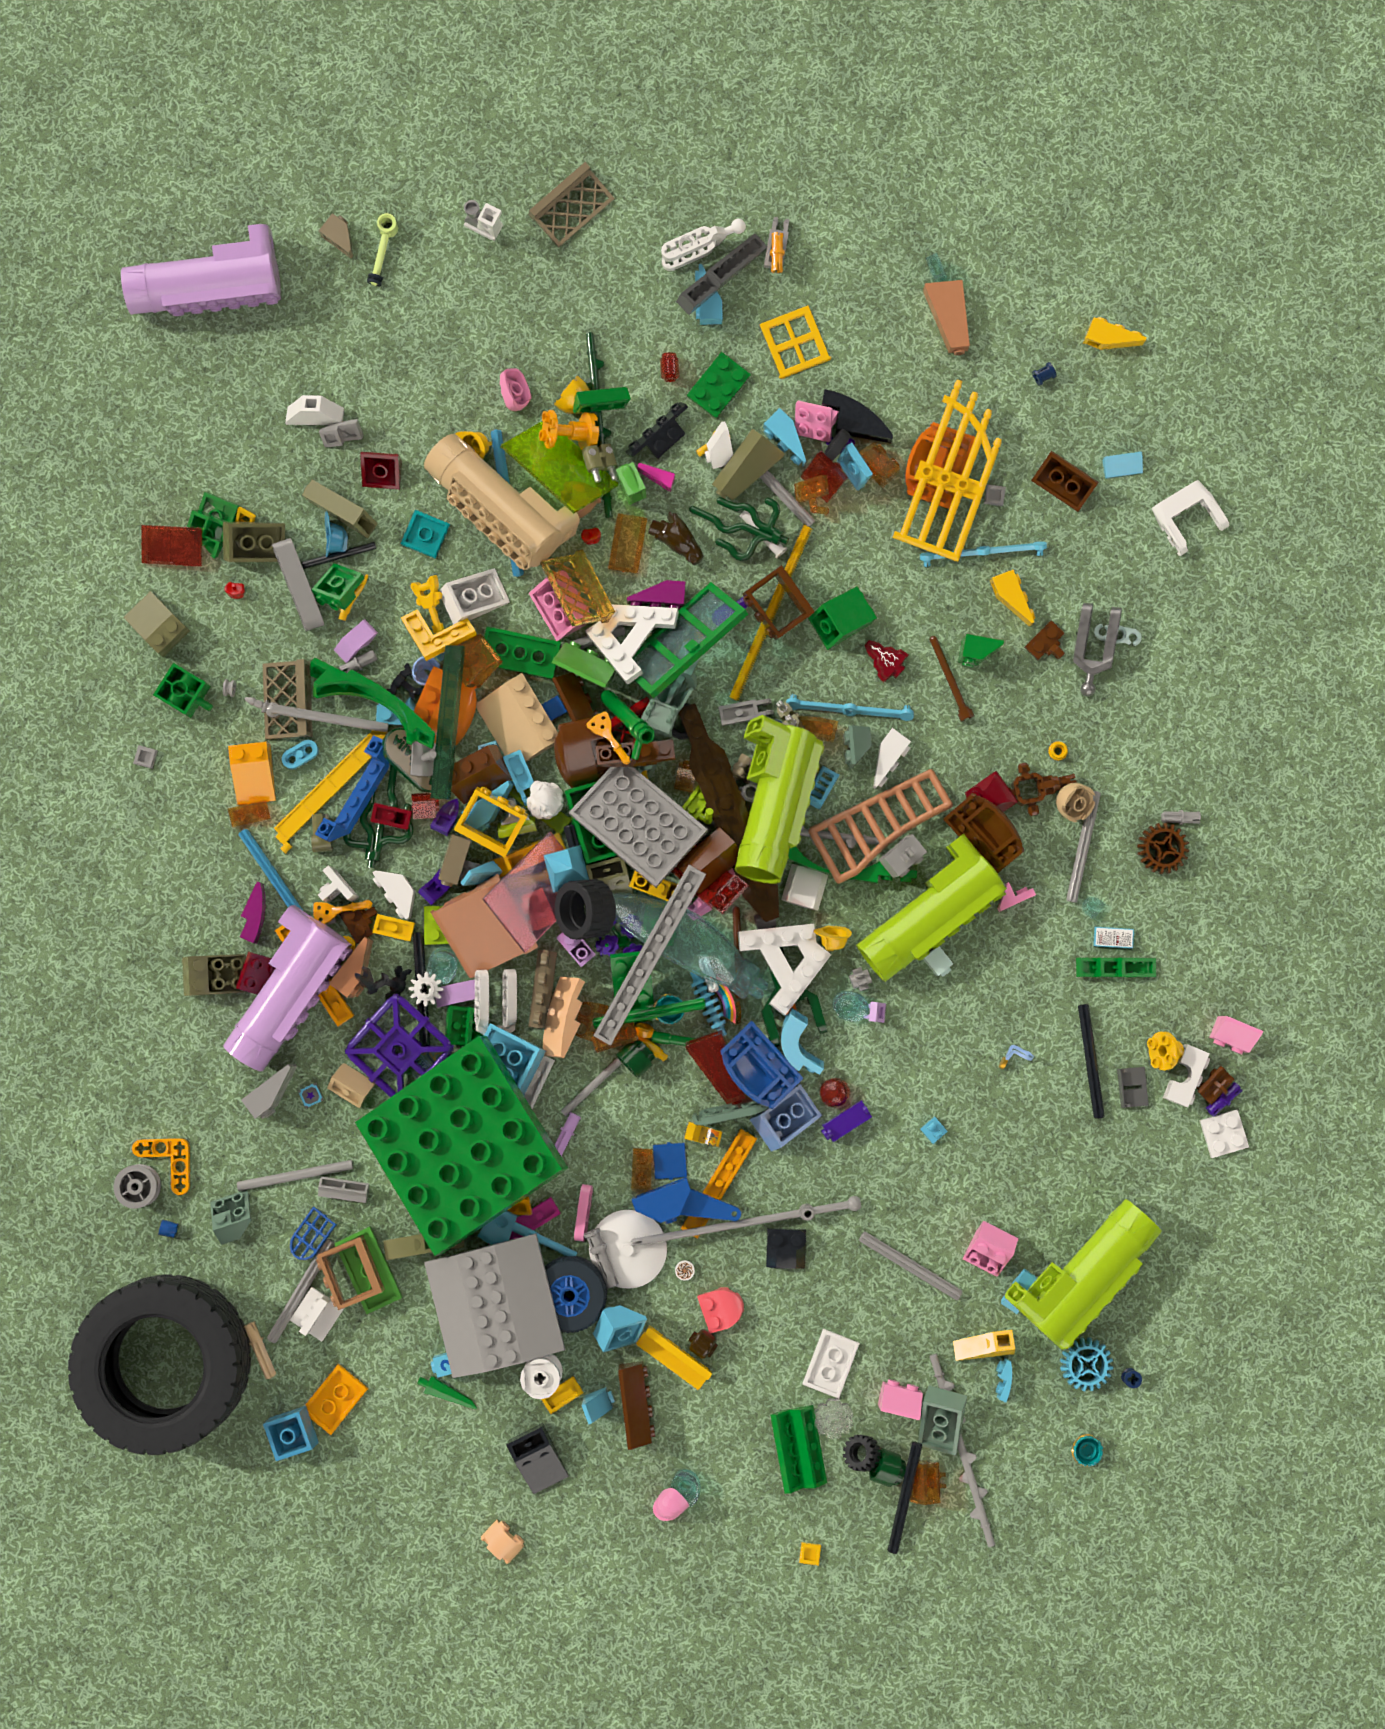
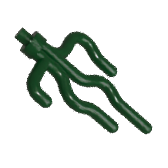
(766, 532)
(377, 841)

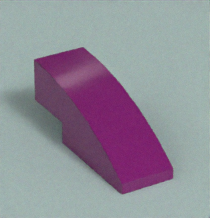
(254, 913)

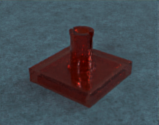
(824, 466)

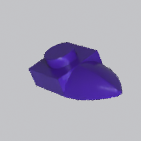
(446, 817)

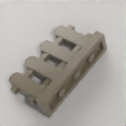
(542, 987)

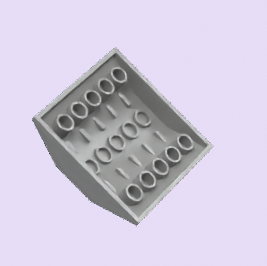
(494, 1306)

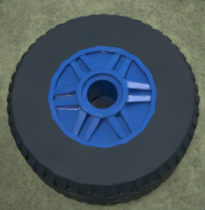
(589, 1288)

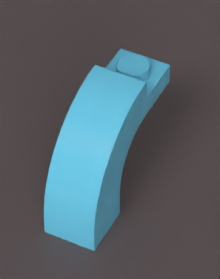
(795, 1054)

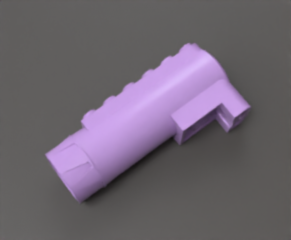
(230, 278)
(302, 972)

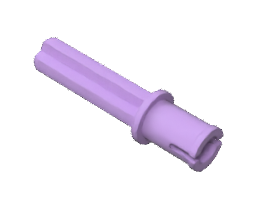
(567, 1132)

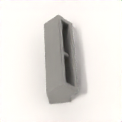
(343, 1189)

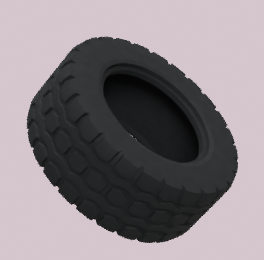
(97, 1376)

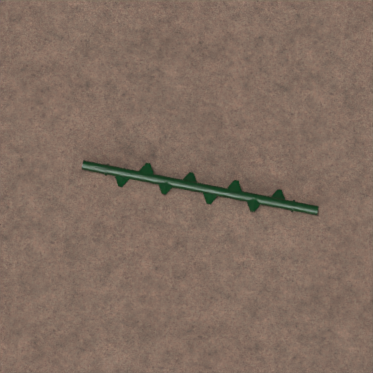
(592, 382)

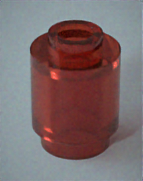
(669, 367)

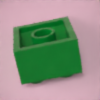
(977, 649)

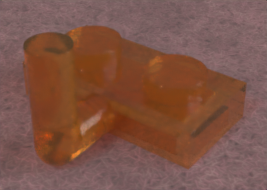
(810, 490)

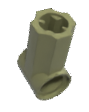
(317, 843)

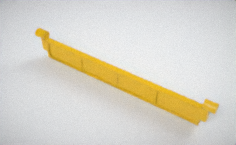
(324, 791)

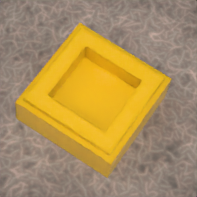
(810, 1553)

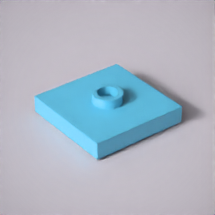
(854, 466)

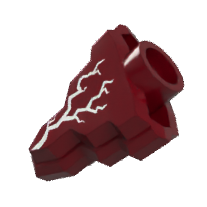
(886, 660)

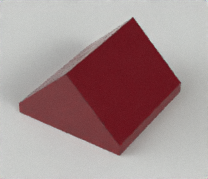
(380, 470)

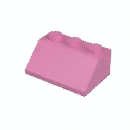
(551, 609)

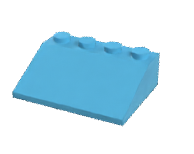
(517, 1055)

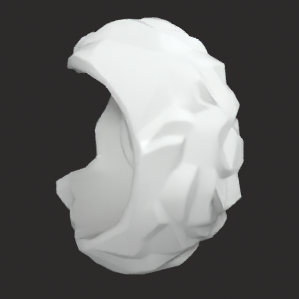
(545, 800)

